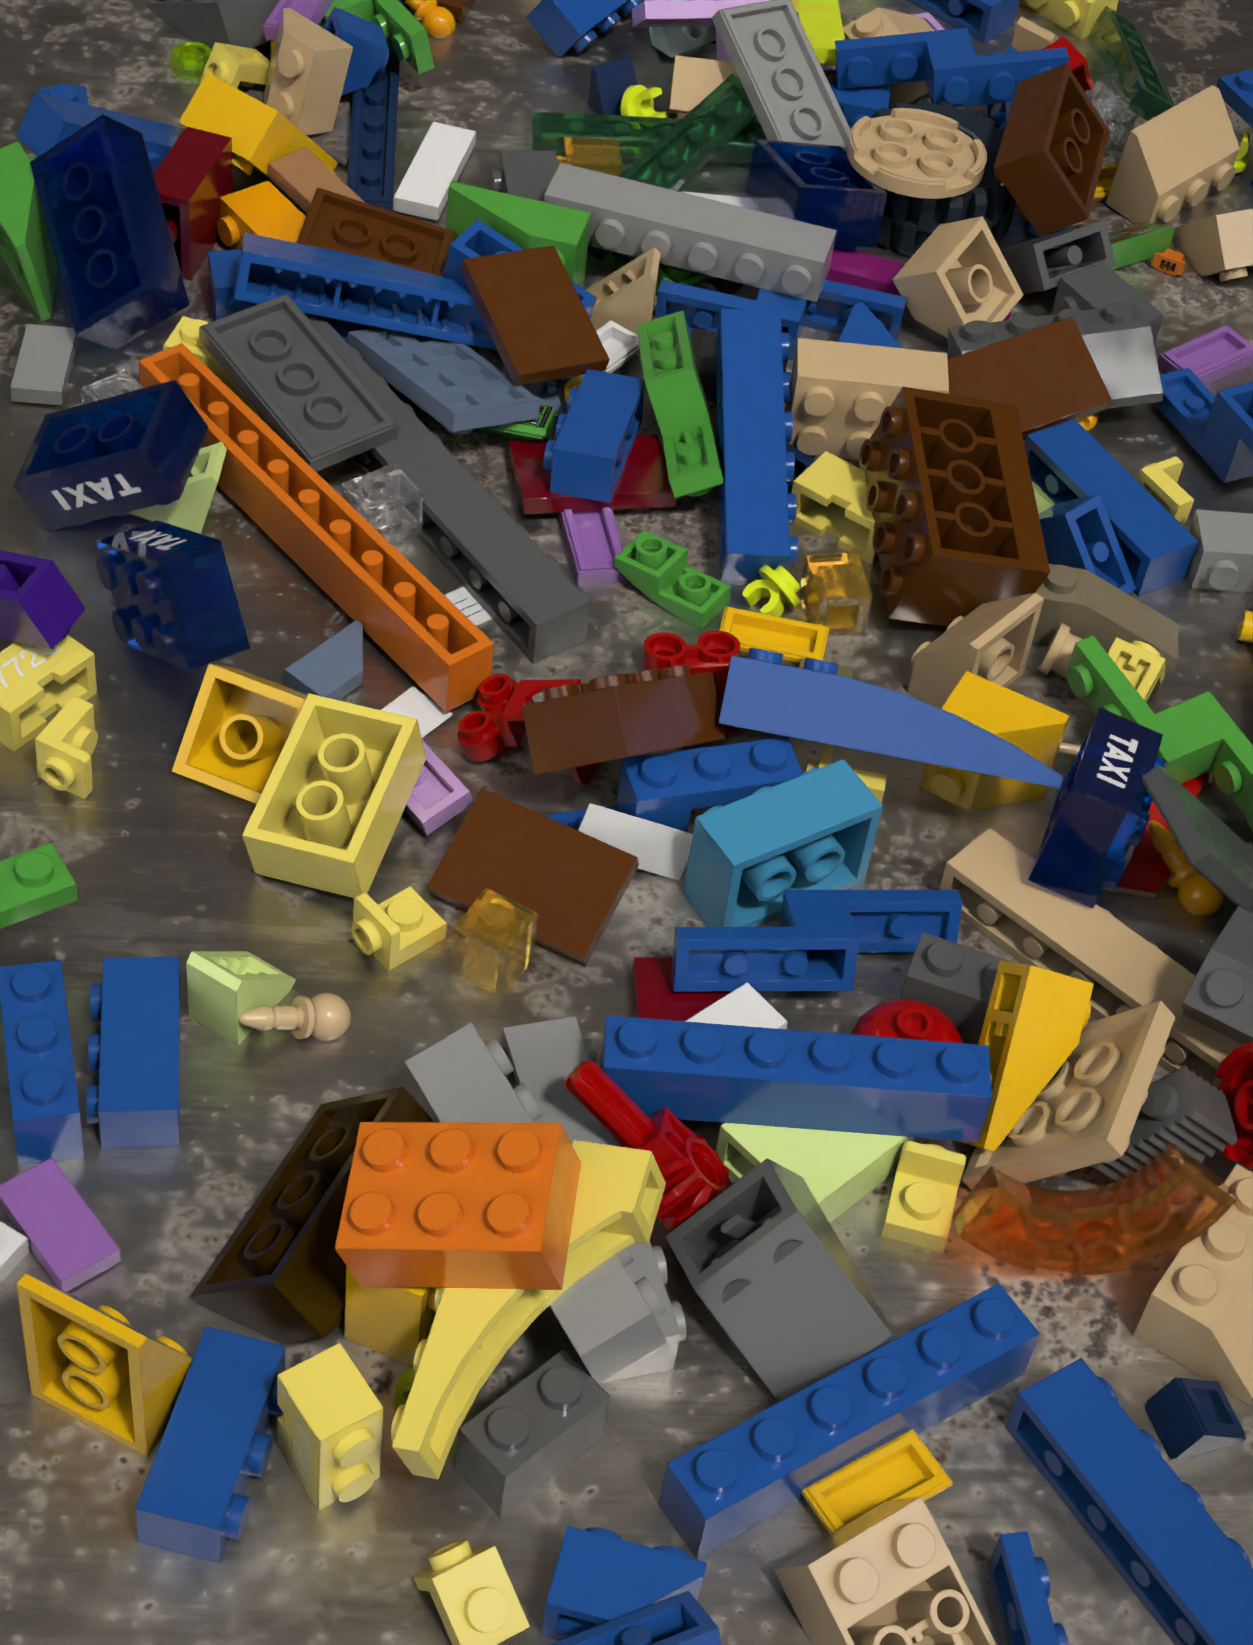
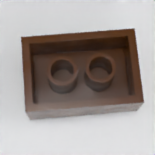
(1052, 150)
(622, 717)

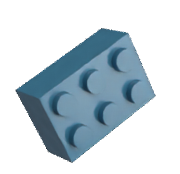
(781, 838)

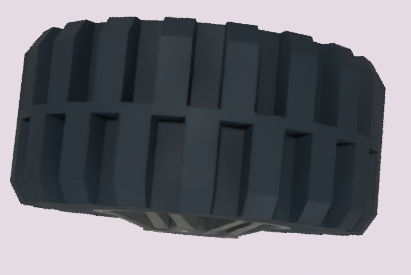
(912, 220)

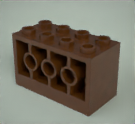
(951, 506)

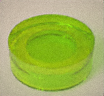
(189, 60)

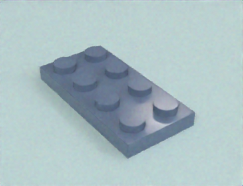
(445, 379)

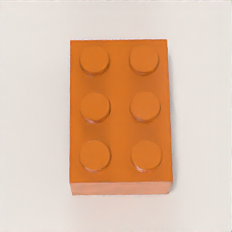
(459, 1205)

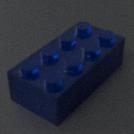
(109, 233)

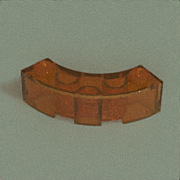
(1094, 1227)

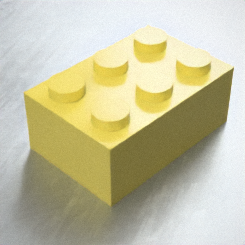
(335, 796)

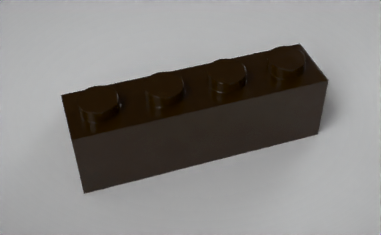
(282, 1259)

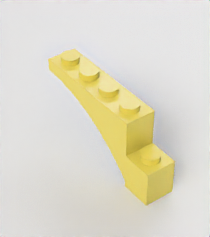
(477, 1326)

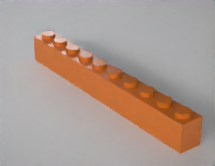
(332, 540)

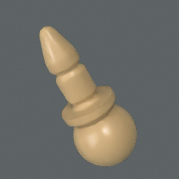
(321, 1017)

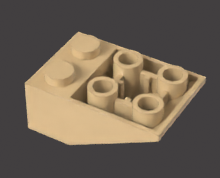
(883, 1583)

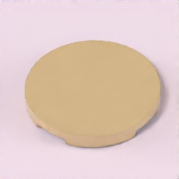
(916, 154)

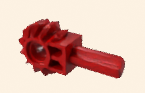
(686, 1161)

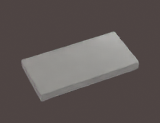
(781, 73)

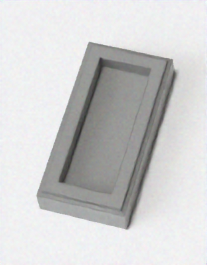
(44, 365)

